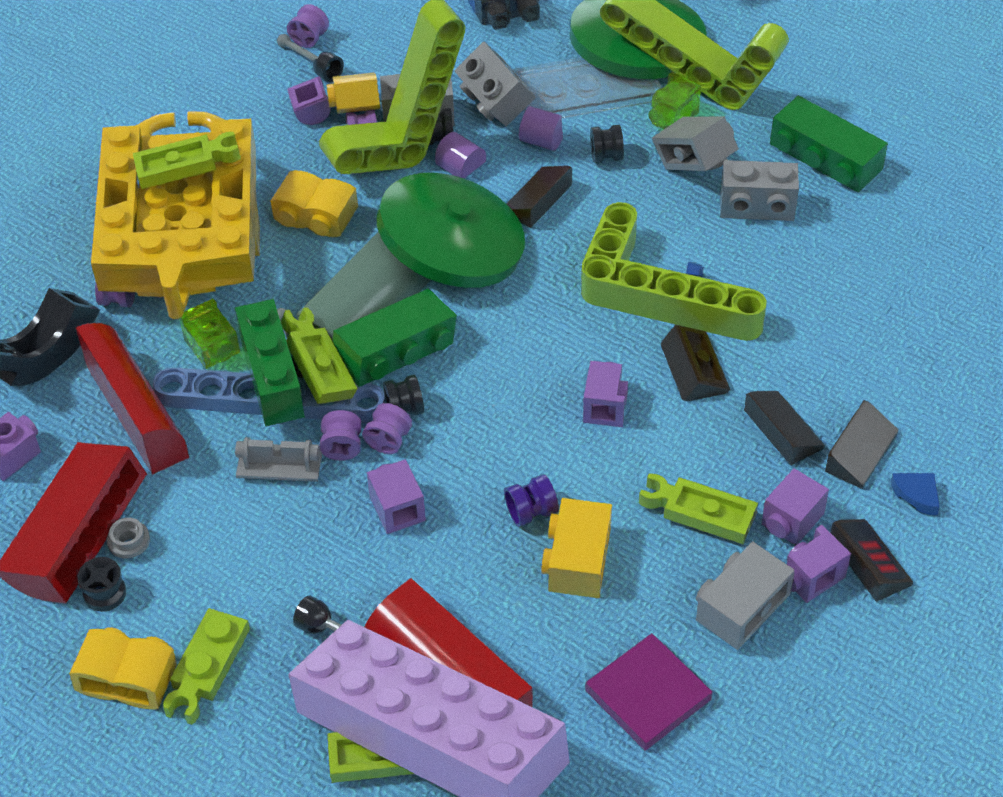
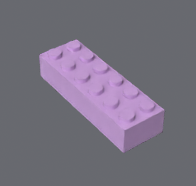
(428, 717)

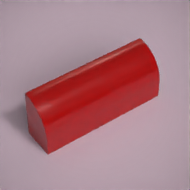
(131, 397)
(71, 521)
(425, 626)

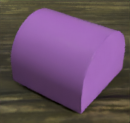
(310, 101)
(541, 128)
(459, 155)

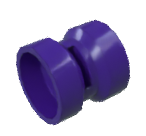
(531, 500)

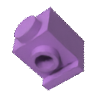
(605, 394)
(17, 443)
(818, 564)

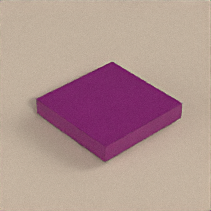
(648, 691)

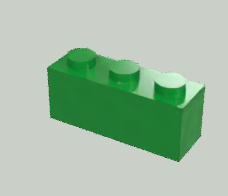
(828, 143)
(395, 336)
(269, 362)

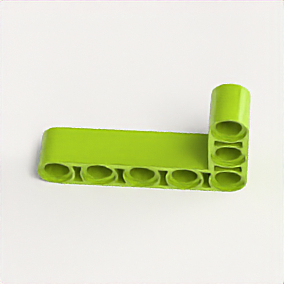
(693, 54)
(415, 105)
(659, 293)

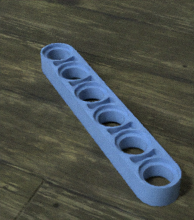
(234, 383)

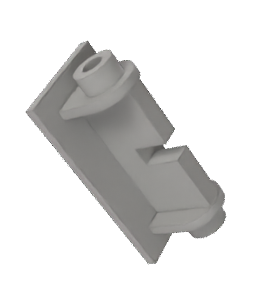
(278, 462)

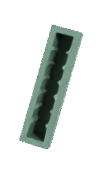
(364, 286)

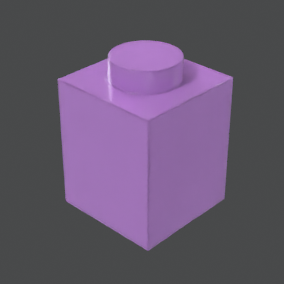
(396, 496)
(794, 507)

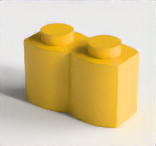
(354, 93)
(314, 203)
(123, 668)

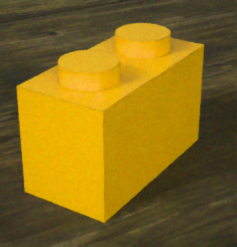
(578, 548)

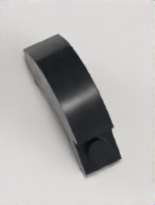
(46, 340)

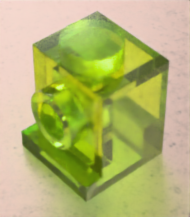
(674, 101)
(209, 334)

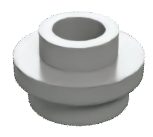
(128, 529)

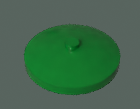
(613, 52)
(450, 230)

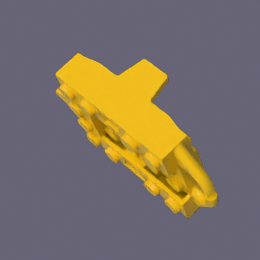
(179, 233)

